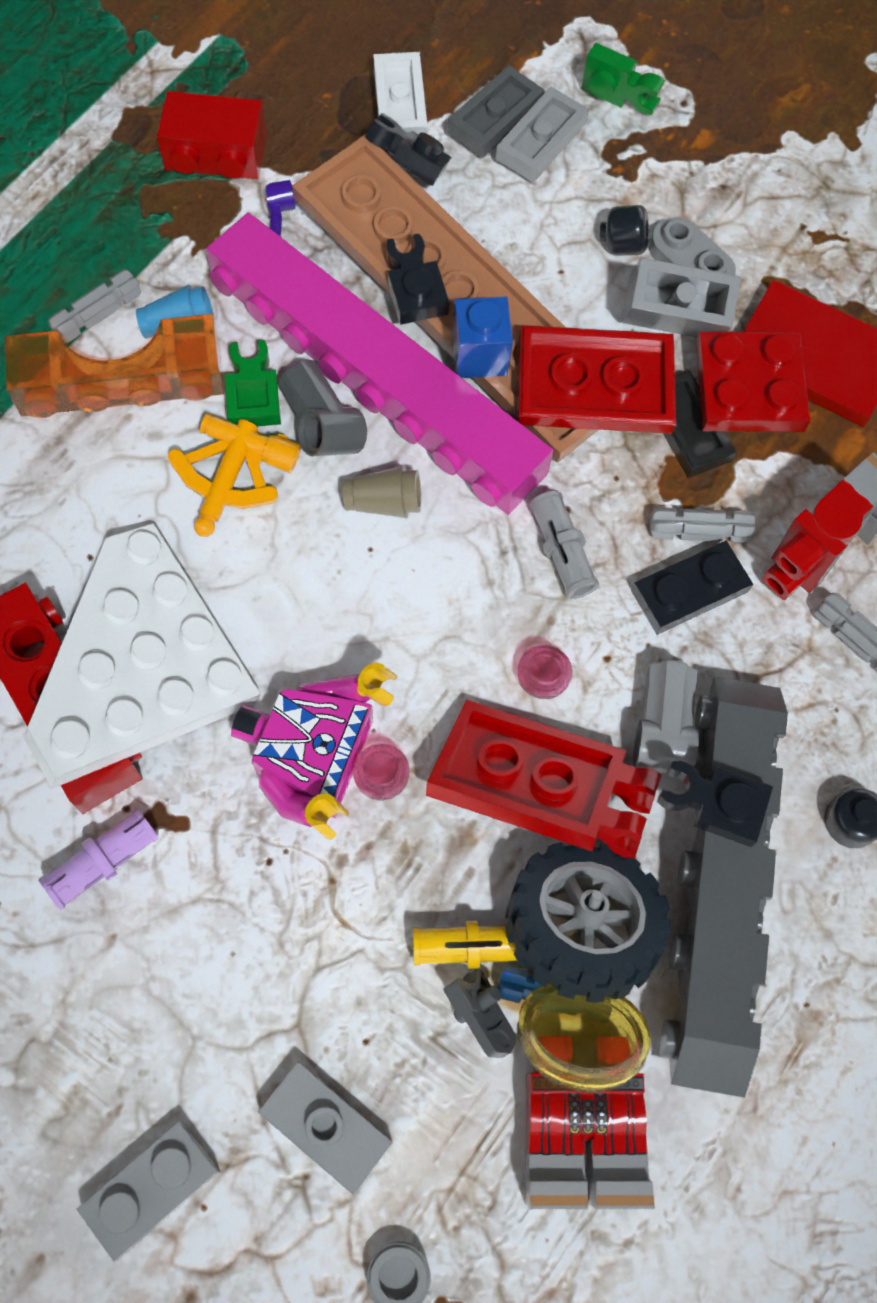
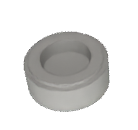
(398, 1274)

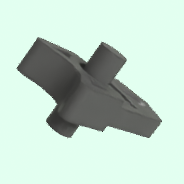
(477, 1005)

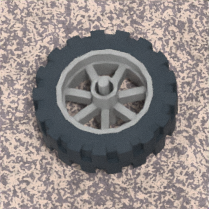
(566, 952)

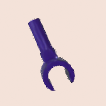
(279, 199)

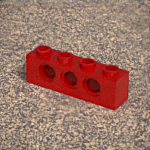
(31, 621)

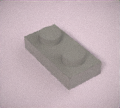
(542, 134)
(147, 1191)

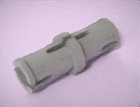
(564, 544)

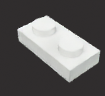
(401, 89)

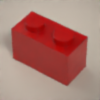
(212, 135)

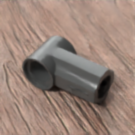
(323, 422)

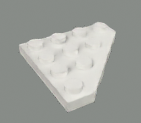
(134, 664)

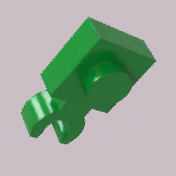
(614, 79)
(253, 389)

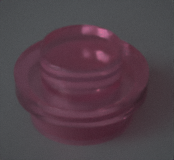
(544, 672)
(381, 772)

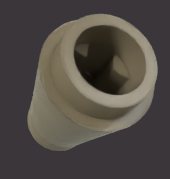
(384, 492)

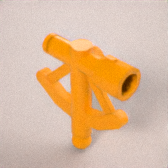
(238, 443)

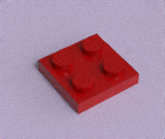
(752, 382)

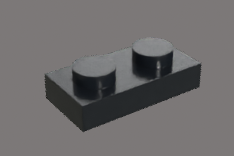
(691, 587)

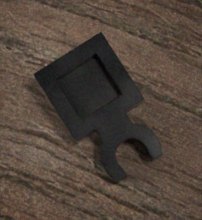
(415, 152)
(415, 285)
(725, 803)

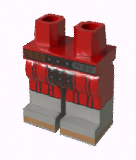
(820, 538)
(615, 1147)

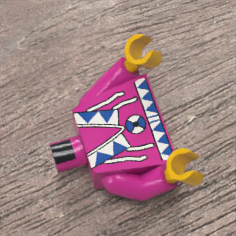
(312, 743)

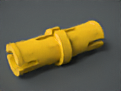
(431, 949)

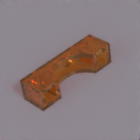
(174, 365)

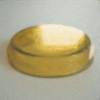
(581, 1041)

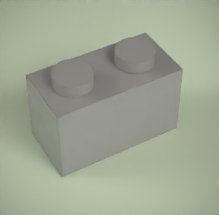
(680, 298)

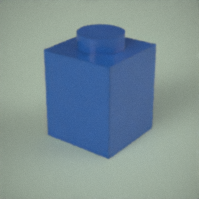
(482, 337)

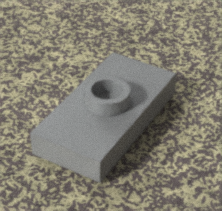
(325, 1127)

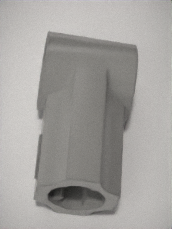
(668, 717)

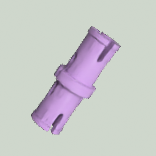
(98, 859)

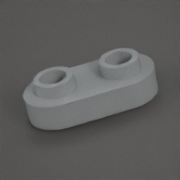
(690, 248)

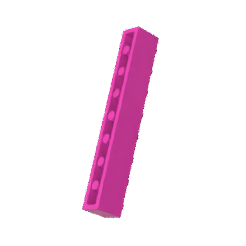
(379, 364)

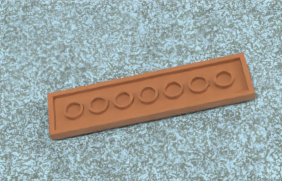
(369, 199)

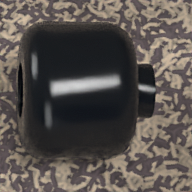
(626, 230)
(853, 818)

